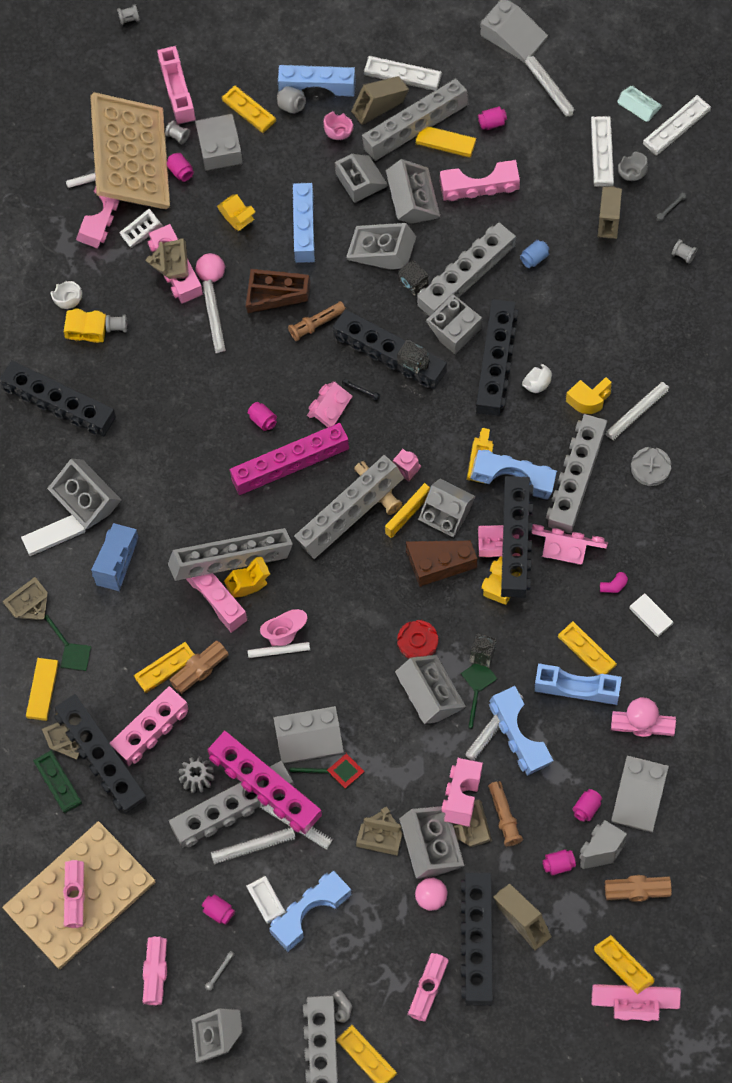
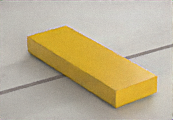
(248, 109)
(446, 141)
(407, 511)
(587, 649)
(163, 667)
(42, 689)
(624, 964)
(366, 1056)

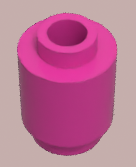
(492, 118)
(180, 167)
(262, 416)
(587, 805)
(559, 862)
(218, 909)

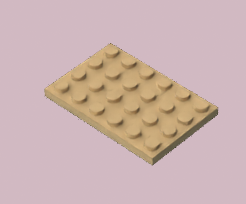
(129, 151)
(110, 886)

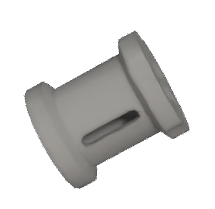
(128, 14)
(177, 132)
(684, 251)
(116, 323)

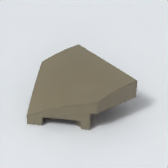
(170, 259)
(28, 601)
(59, 741)
(478, 831)
(380, 833)

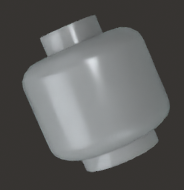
(291, 99)

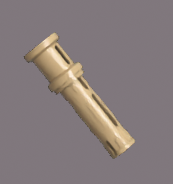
(388, 501)

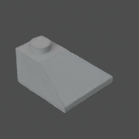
(215, 1033)

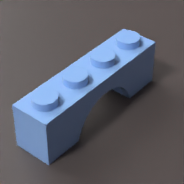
(336, 79)
(303, 222)
(489, 466)
(558, 682)
(531, 754)
(329, 892)

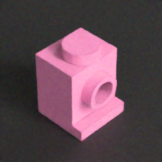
(409, 462)

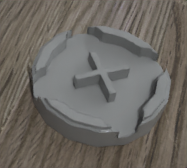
(651, 466)

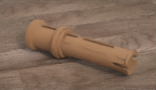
(308, 324)
(507, 822)

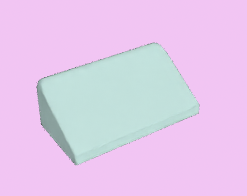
(639, 103)

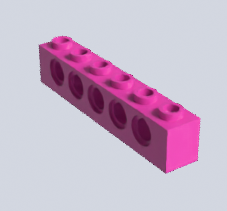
(289, 458)
(227, 745)

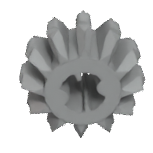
(196, 767)

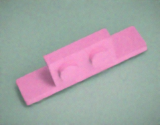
(566, 546)
(633, 1006)

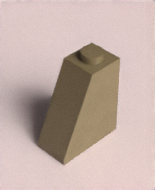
(379, 98)
(609, 212)
(522, 916)

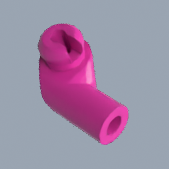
(616, 585)

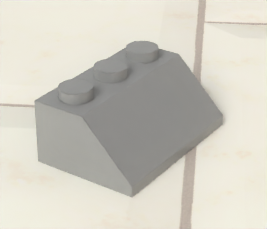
(412, 192)
(83, 493)
(429, 688)
(308, 735)
(430, 842)

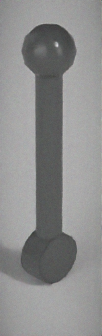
(660, 216)

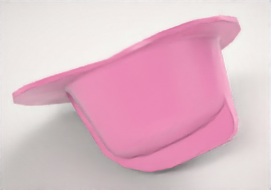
(284, 627)

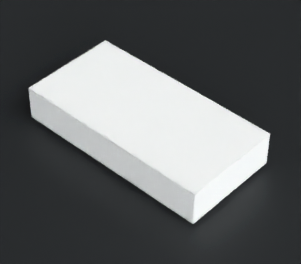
(651, 615)
(266, 899)

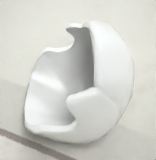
(67, 295)
(537, 379)

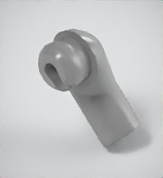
(344, 1008)

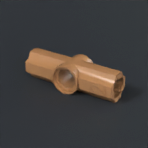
(198, 667)
(637, 888)

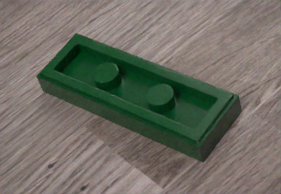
(57, 781)

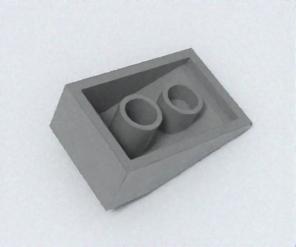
(512, 30)
(219, 142)
(382, 245)
(639, 794)

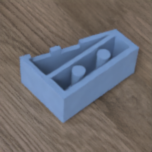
(114, 557)

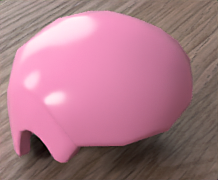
(337, 126)
(210, 267)
(642, 713)
(431, 894)

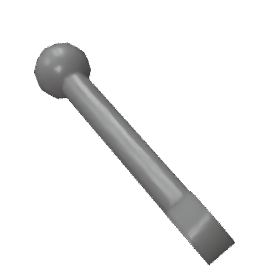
(209, 985)

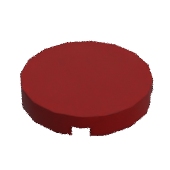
(417, 639)

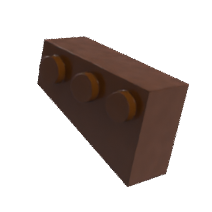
(275, 289)
(440, 559)

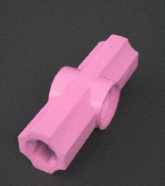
(664, 725)
(74, 906)
(155, 971)
(423, 999)

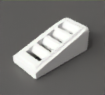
(146, 216)

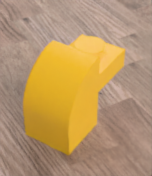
(236, 212)
(588, 400)
(247, 580)

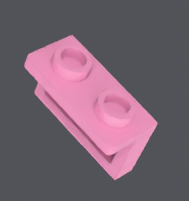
(329, 404)
(491, 541)

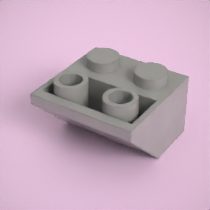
(359, 176)
(454, 323)
(446, 507)
(604, 846)

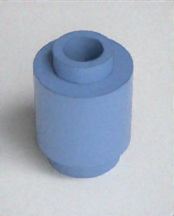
(534, 253)

